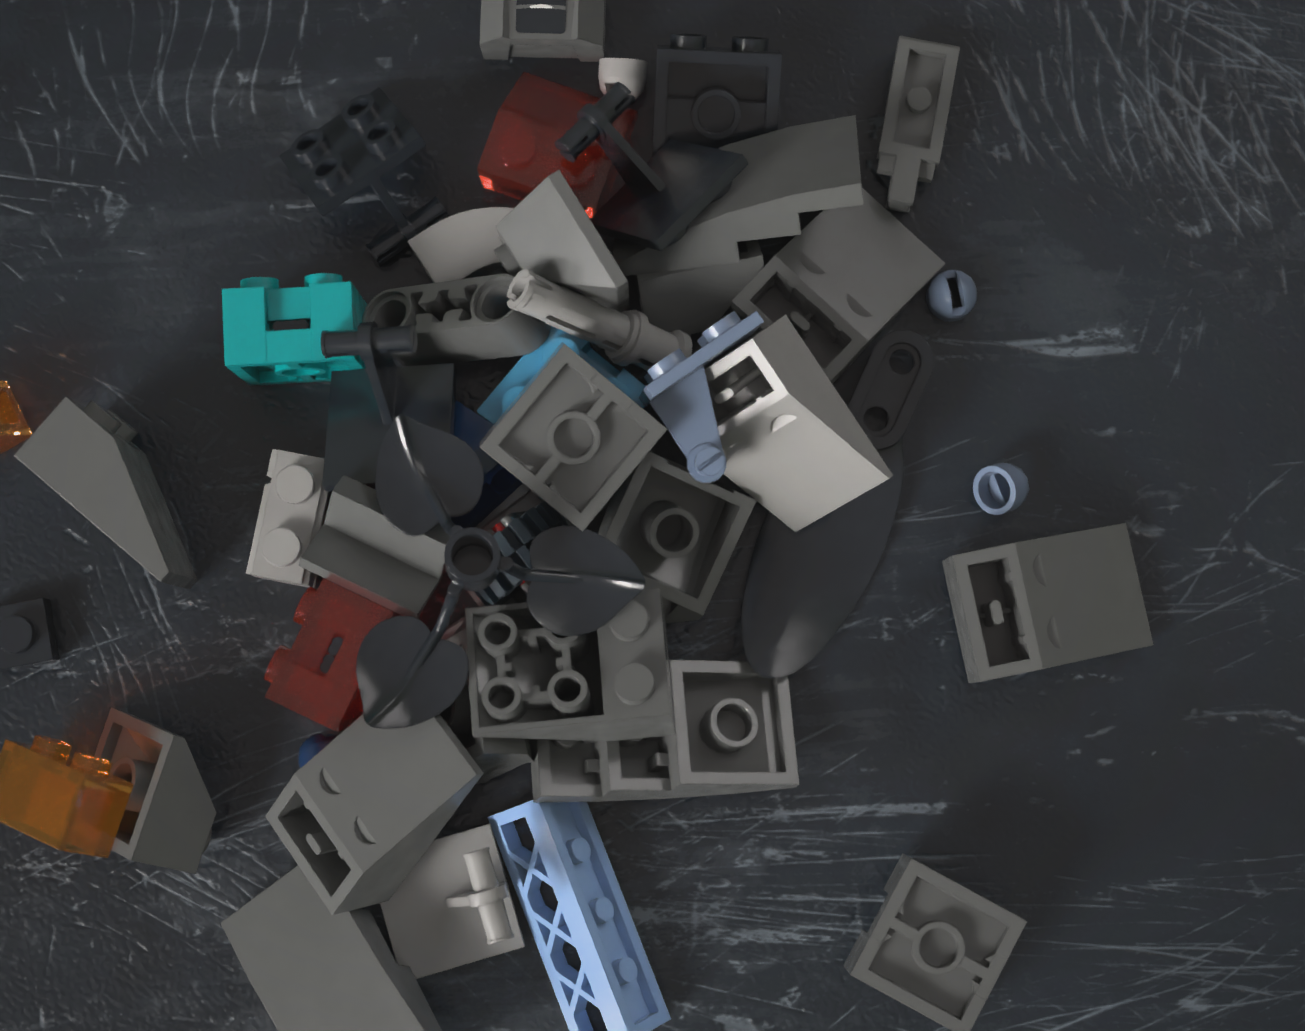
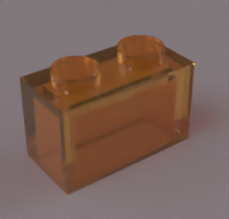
(61, 797)

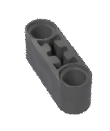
(458, 321)

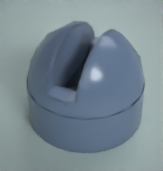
(939, 297)
(1000, 488)

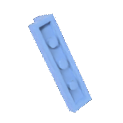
(588, 916)

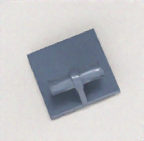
(683, 400)

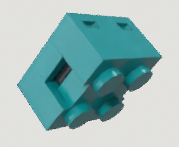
(277, 331)

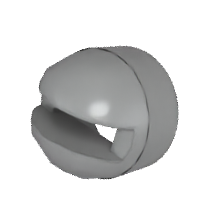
(623, 70)

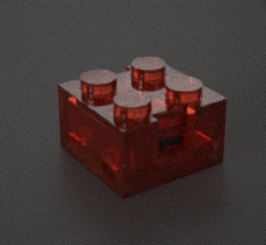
(320, 668)

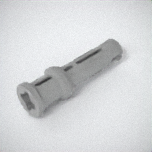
(624, 335)

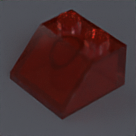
(523, 147)

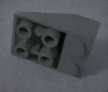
(841, 281)
(1046, 602)
(570, 686)
(371, 808)

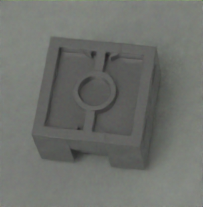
(572, 436)
(935, 945)

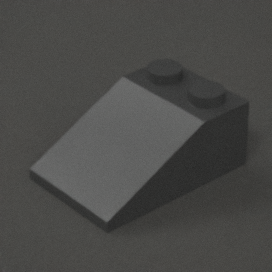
(109, 480)

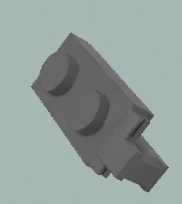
(915, 117)

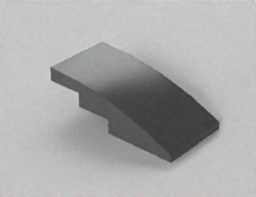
(785, 175)
(727, 740)
(321, 966)

